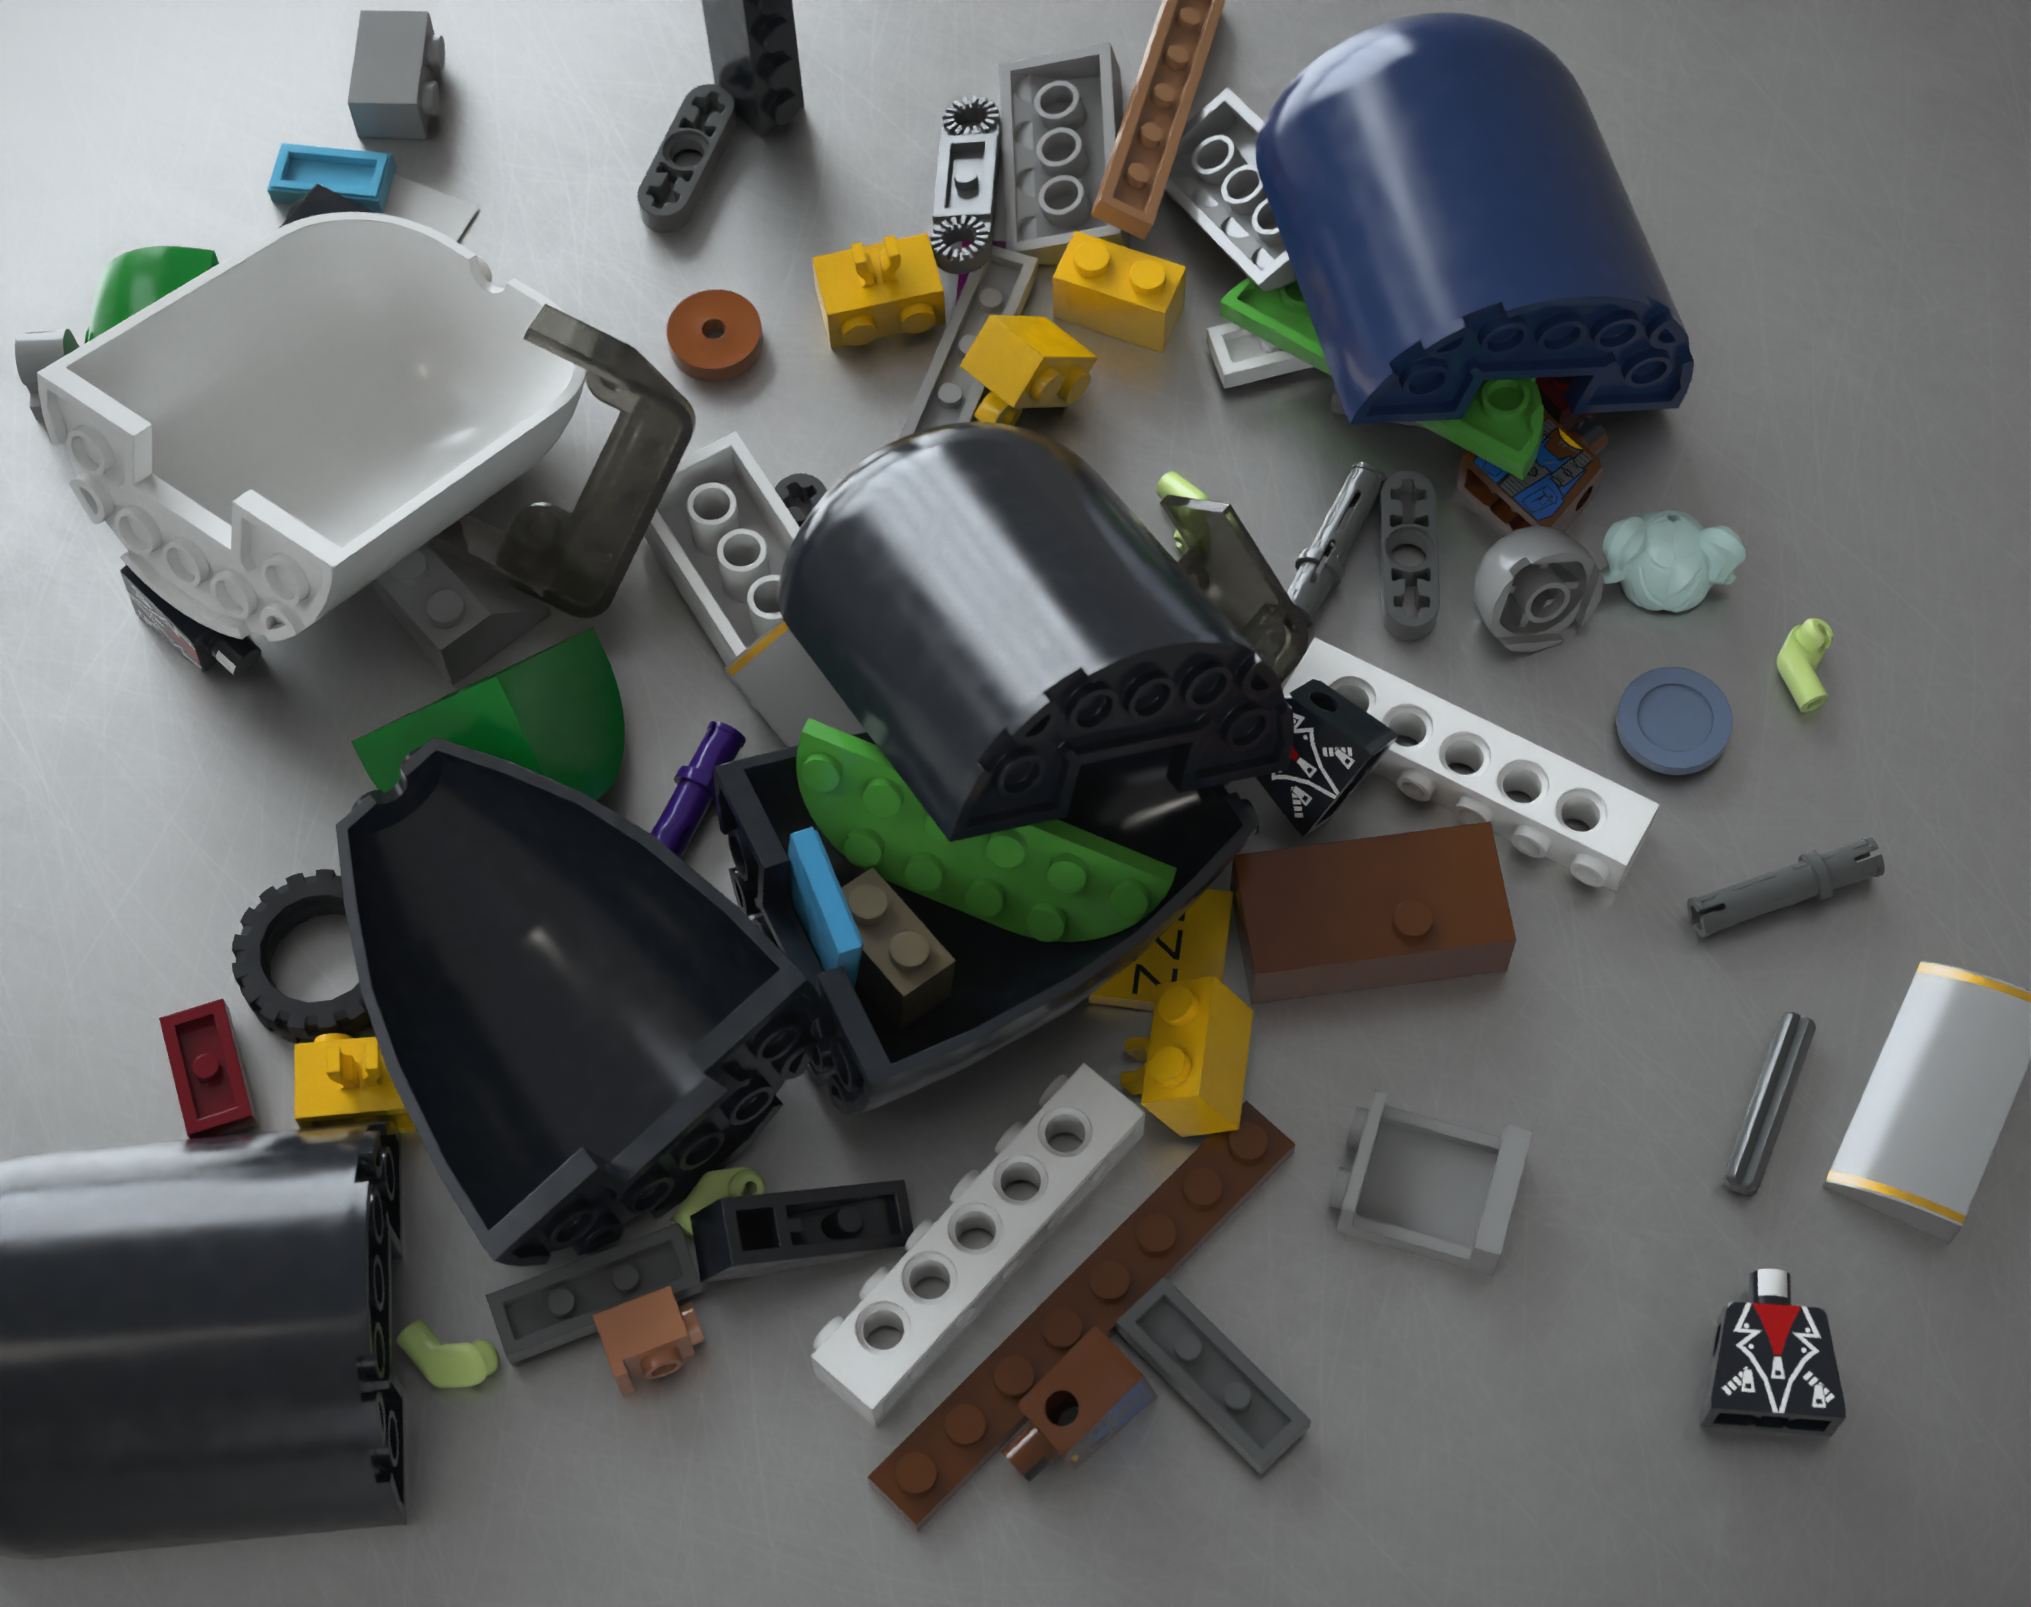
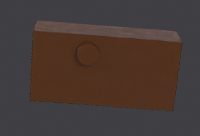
(1371, 912)

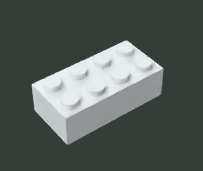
(724, 542)

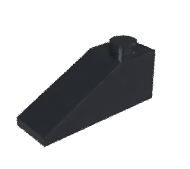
(799, 1229)

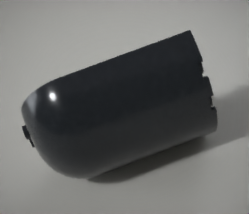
(1016, 623)
(200, 1341)

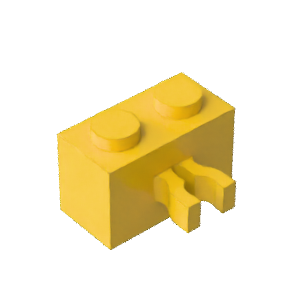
(879, 290)
(1026, 366)
(1193, 1057)
(344, 1084)

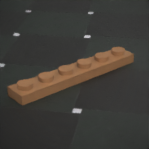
(1156, 115)

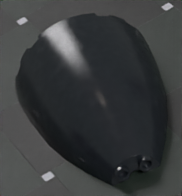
(1000, 978)
(559, 1000)

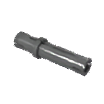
(1359, 493)
(1812, 877)

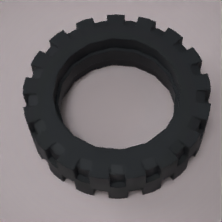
(255, 947)

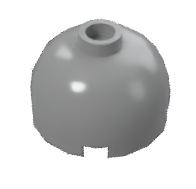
(1536, 587)

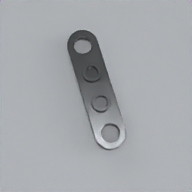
(966, 185)

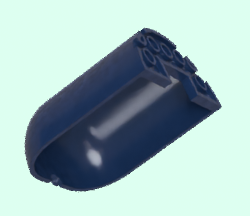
(1464, 226)

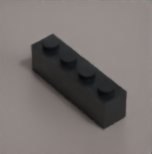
(756, 59)

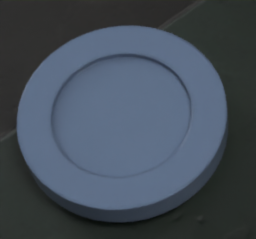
(1674, 720)

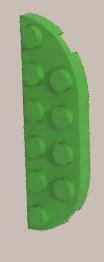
(1498, 426)
(1026, 879)

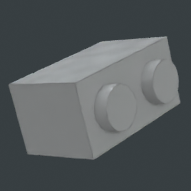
(395, 74)

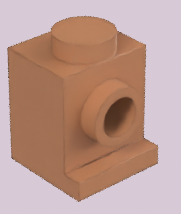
(648, 1337)

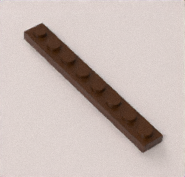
(1142, 1250)

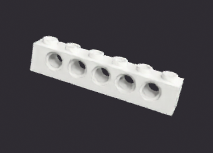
(1501, 764)
(879, 1379)

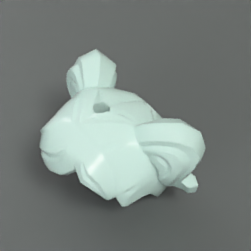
(1669, 559)

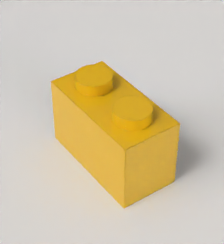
(1119, 291)

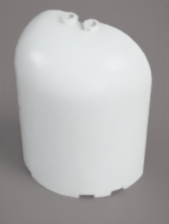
(306, 416)

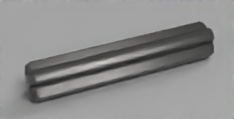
(1769, 1104)

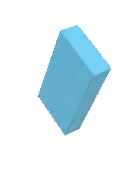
(353, 174)

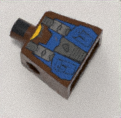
(1554, 489)
(1090, 1378)

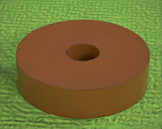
(721, 357)

